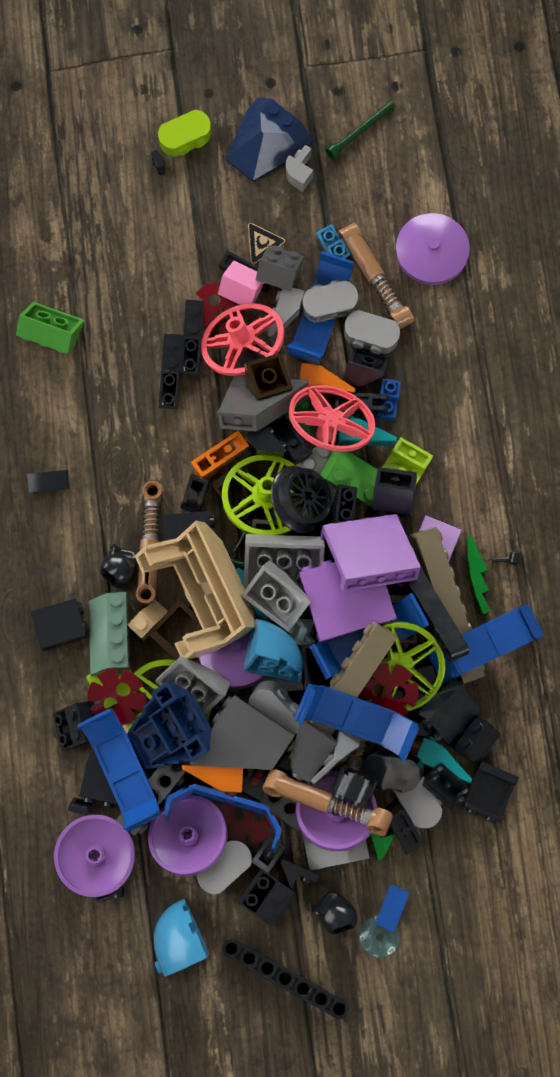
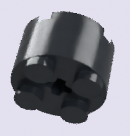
(354, 786)

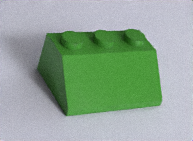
(49, 327)
(351, 471)

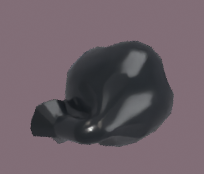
(119, 566)
(336, 913)

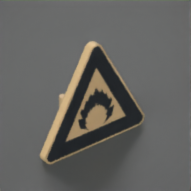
(260, 240)

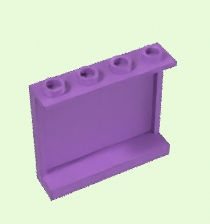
(371, 552)
(341, 612)

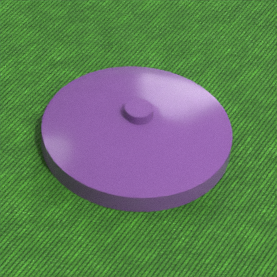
(432, 249)
(230, 662)
(330, 829)
(190, 839)
(94, 855)

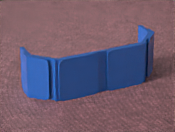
(312, 338)
(492, 641)
(333, 652)
(358, 718)
(121, 769)
(222, 797)

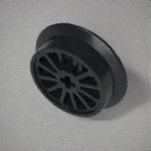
(309, 496)

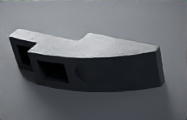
(192, 337)
(170, 372)
(342, 509)

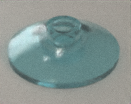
(374, 947)

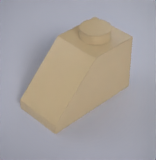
(147, 619)

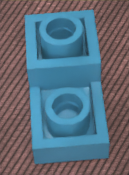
(332, 243)

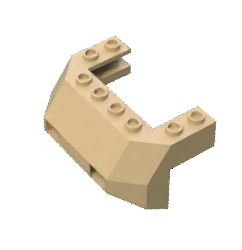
(209, 584)

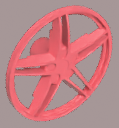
(241, 337)
(331, 419)

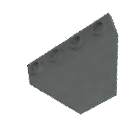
(244, 412)
(244, 738)

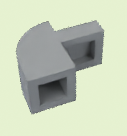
(296, 171)

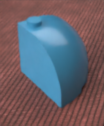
(273, 653)
(177, 940)

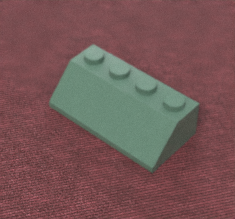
(109, 633)

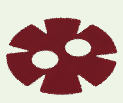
(210, 312)
(398, 678)
(110, 681)
(241, 828)

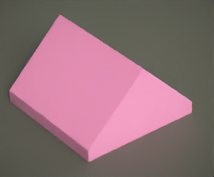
(239, 284)

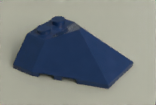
(266, 139)
(170, 728)

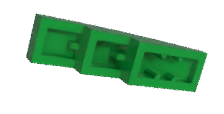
(475, 570)

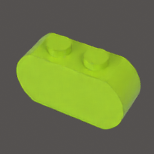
(184, 133)

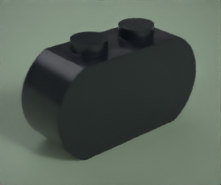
(392, 771)

